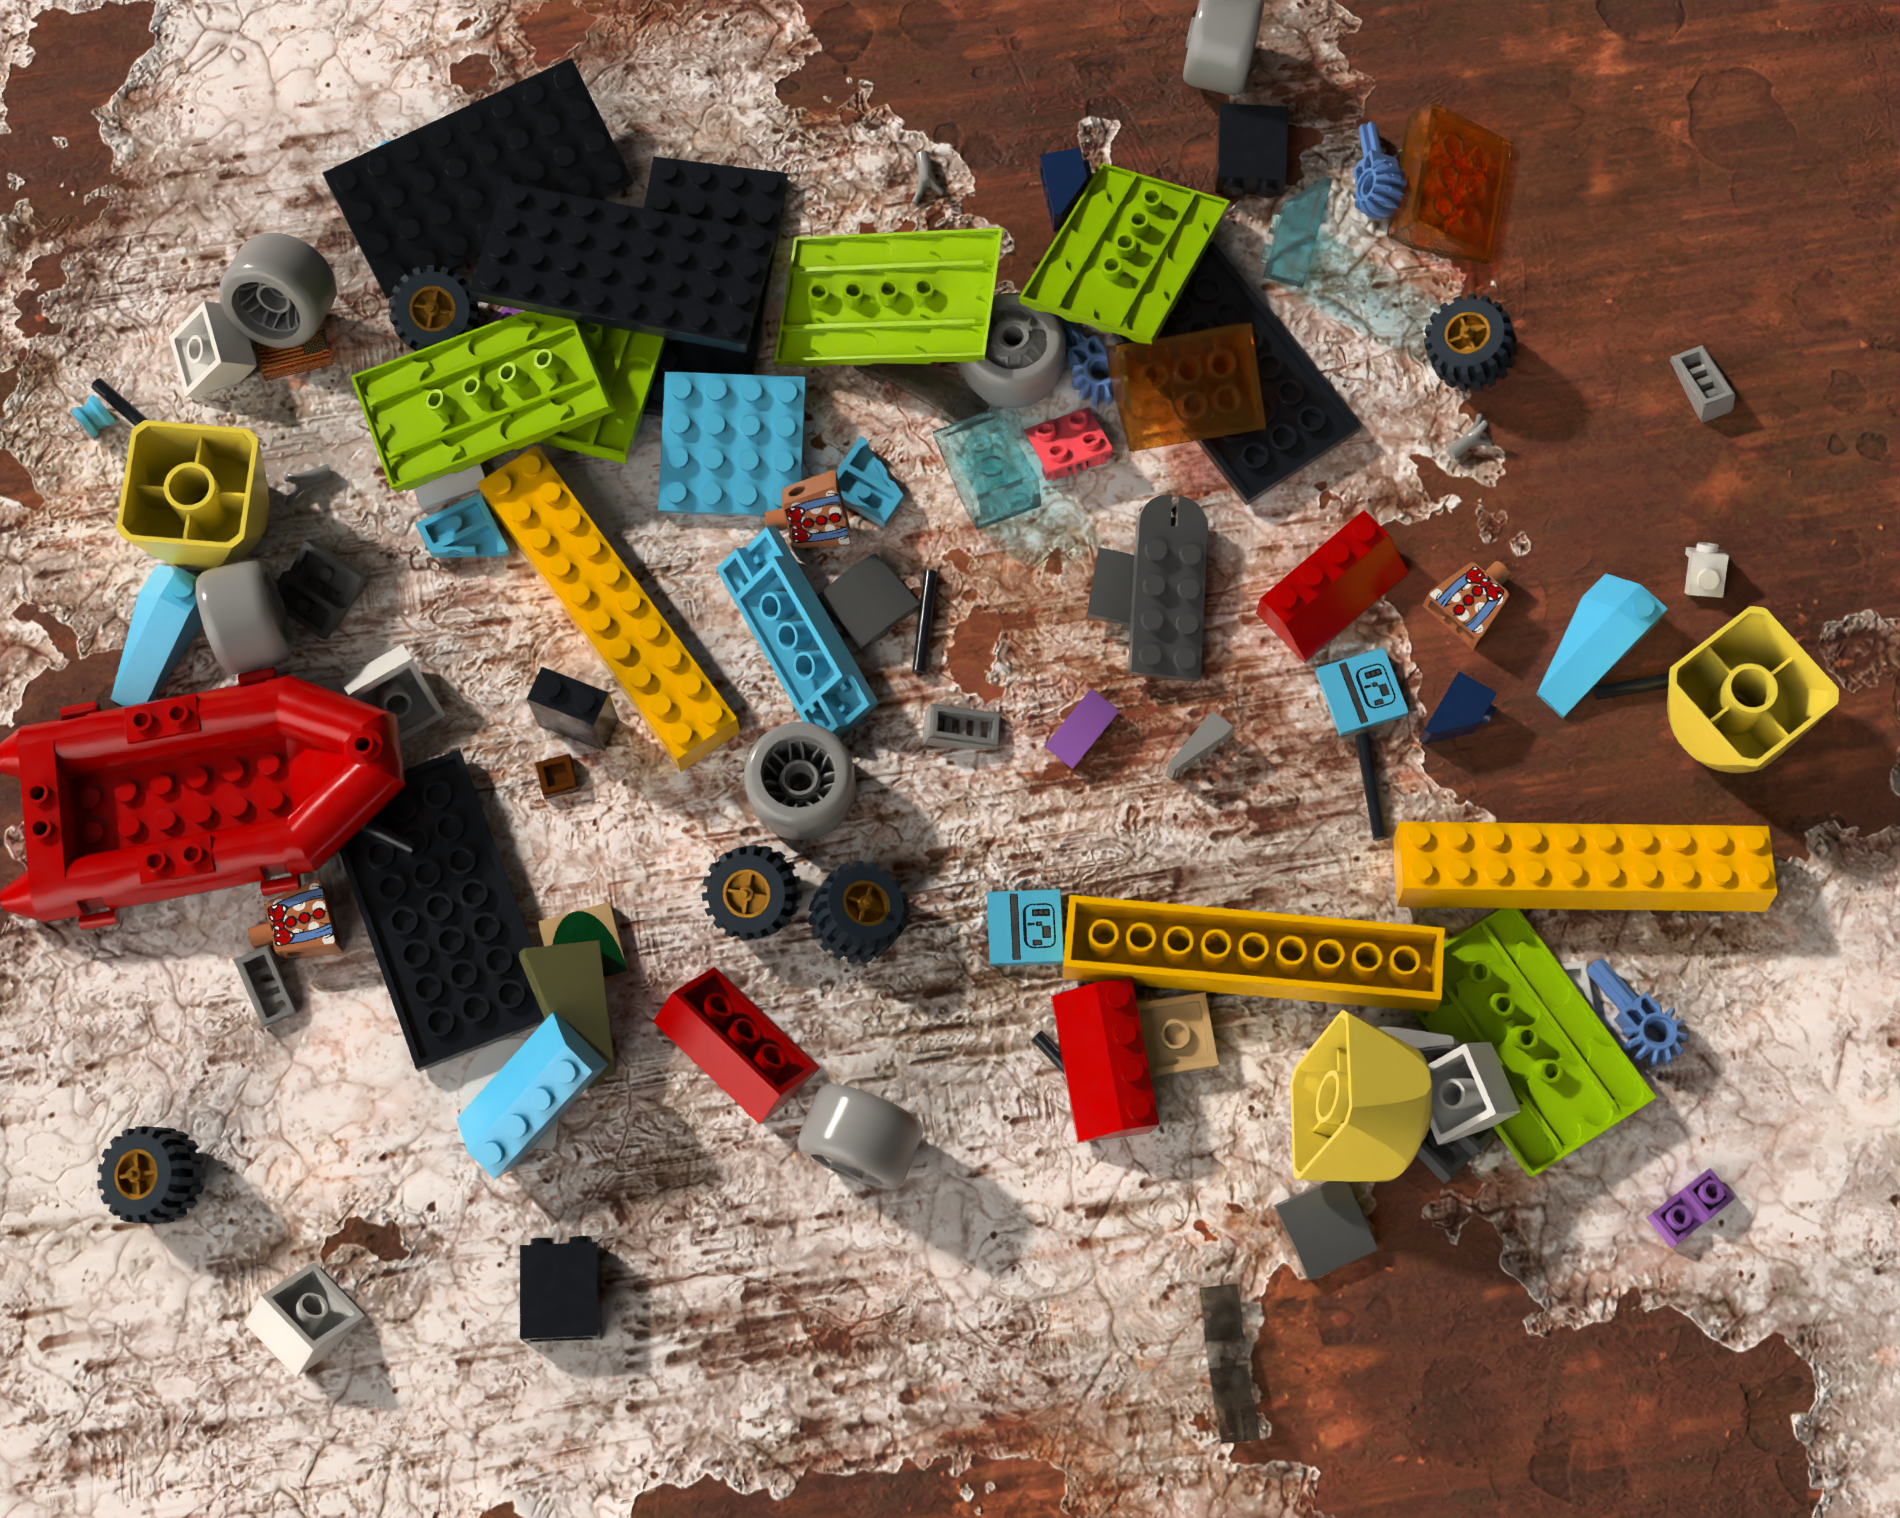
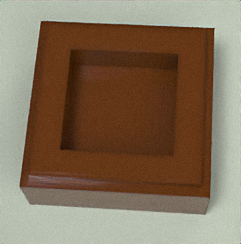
(557, 776)

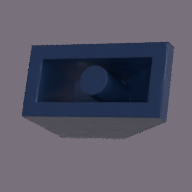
(1063, 182)
(1460, 710)

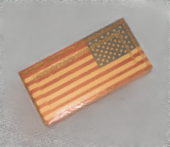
(289, 361)

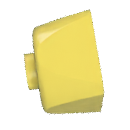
(193, 493)
(1746, 694)
(1358, 1104)

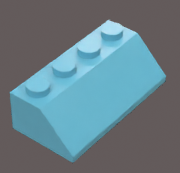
(528, 1095)

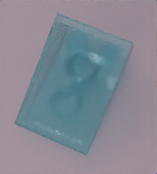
(1295, 235)
(988, 468)

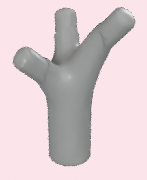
(925, 177)
(1470, 439)
(304, 480)

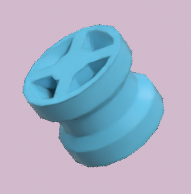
(93, 416)

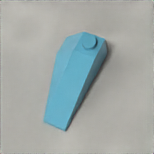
(1601, 633)
(158, 635)

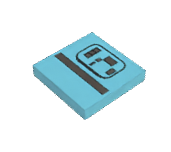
(1361, 692)
(1025, 927)

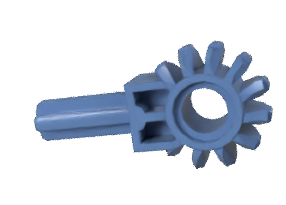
(1377, 177)
(1084, 360)
(1638, 1015)

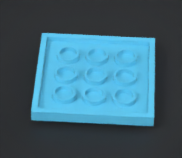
(730, 442)

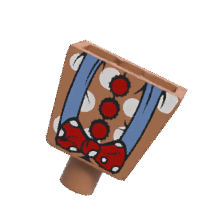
(813, 513)
(1470, 600)
(299, 924)

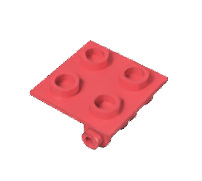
(1069, 442)

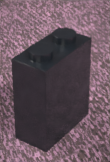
(1251, 150)
(572, 708)
(560, 1290)

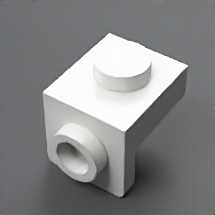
(1706, 570)

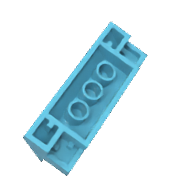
(796, 634)

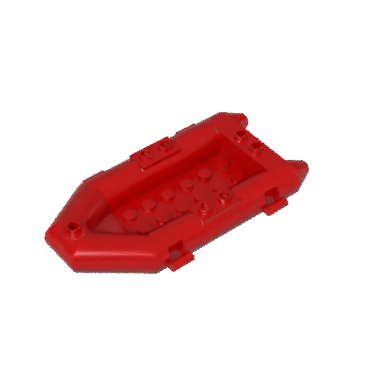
(194, 794)

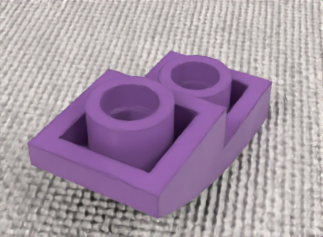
(1082, 728)
(1690, 1208)

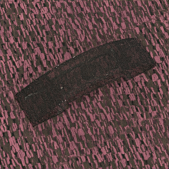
(930, 386)
(1228, 1364)

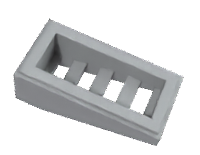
(1711, 402)
(960, 740)
(1205, 740)
(242, 964)
(1428, 1043)

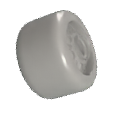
(1222, 44)
(278, 290)
(1022, 372)
(244, 616)
(800, 754)
(860, 1136)

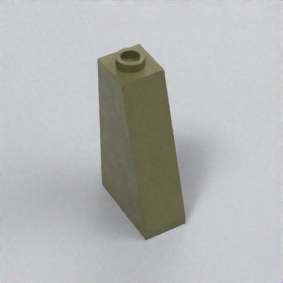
(572, 984)

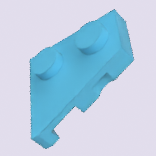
(867, 485)
(463, 531)

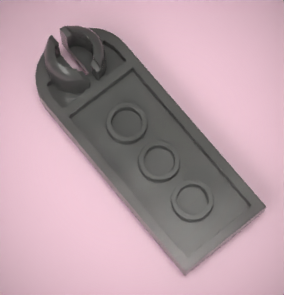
(1168, 590)

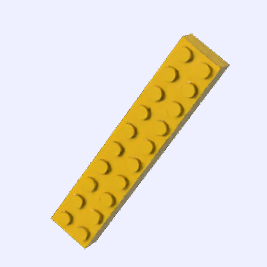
(609, 608)
(1583, 866)
(1255, 953)

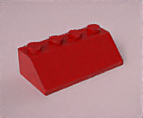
(1333, 586)
(735, 1044)
(1105, 1061)

